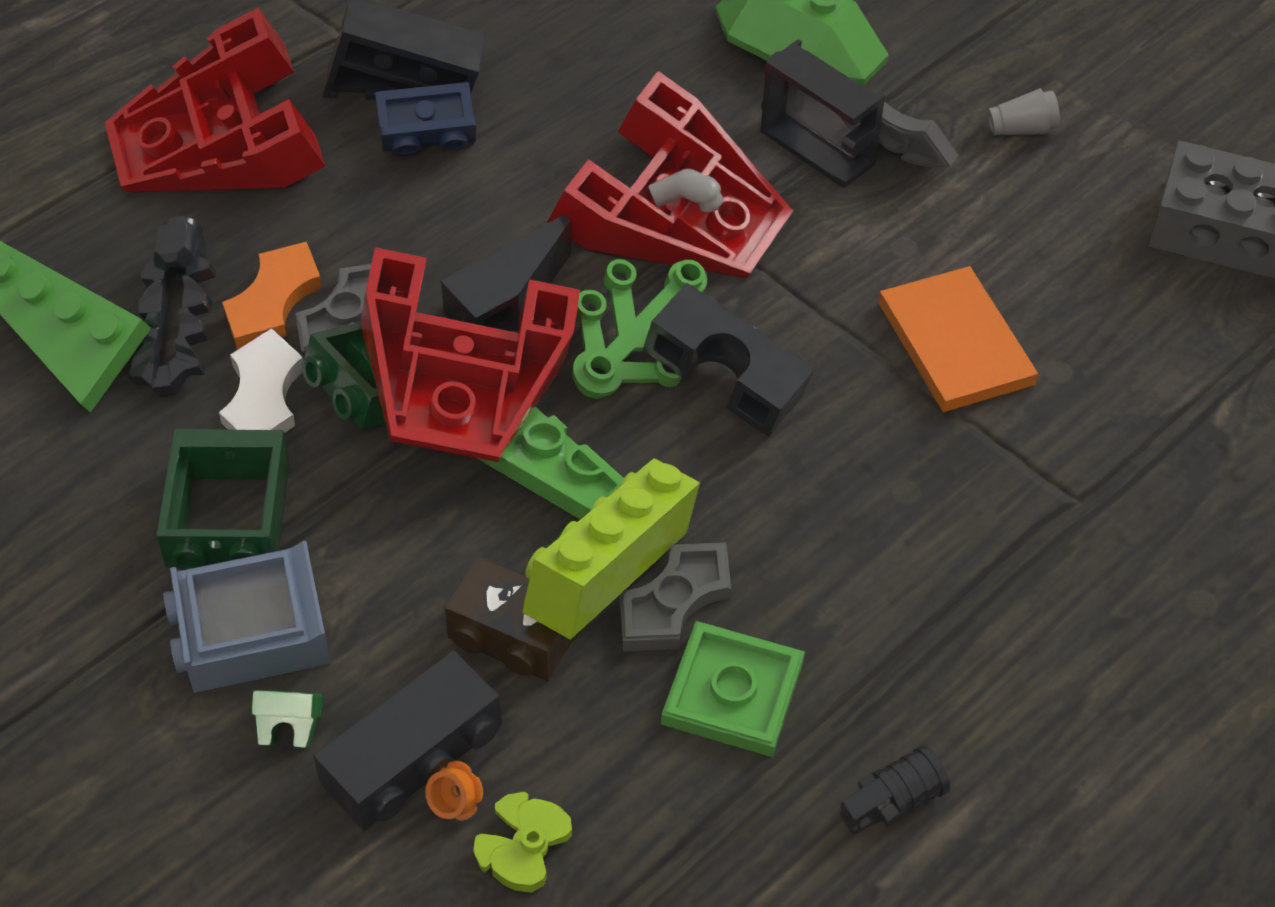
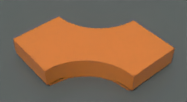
(282, 281)

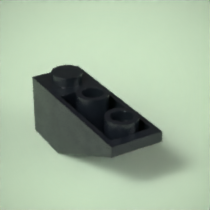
(495, 286)

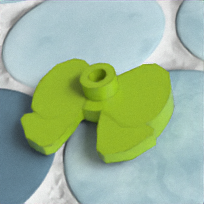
(520, 861)

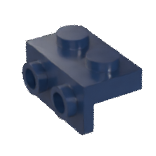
(426, 118)

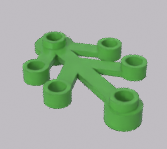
(630, 330)

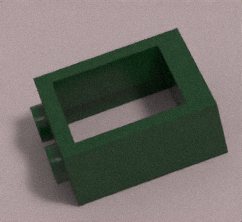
(203, 456)

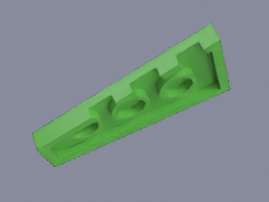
(67, 326)

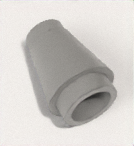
(1026, 114)

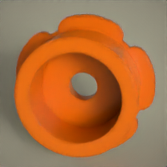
(442, 794)

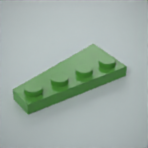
(556, 466)

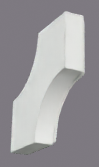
(265, 374)

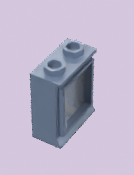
(246, 619)

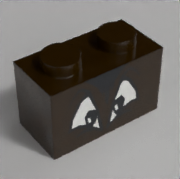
(489, 619)

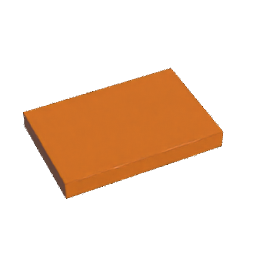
(957, 339)

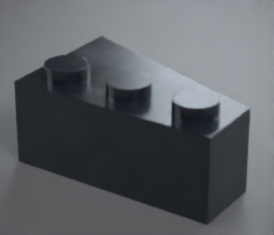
(398, 50)

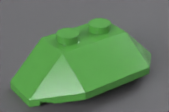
(828, 29)

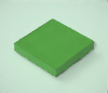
(733, 688)

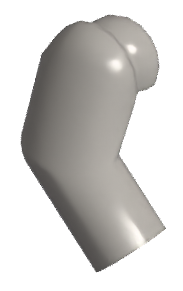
(690, 185)

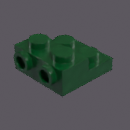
(342, 367)

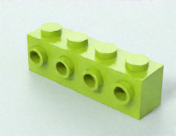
(609, 547)

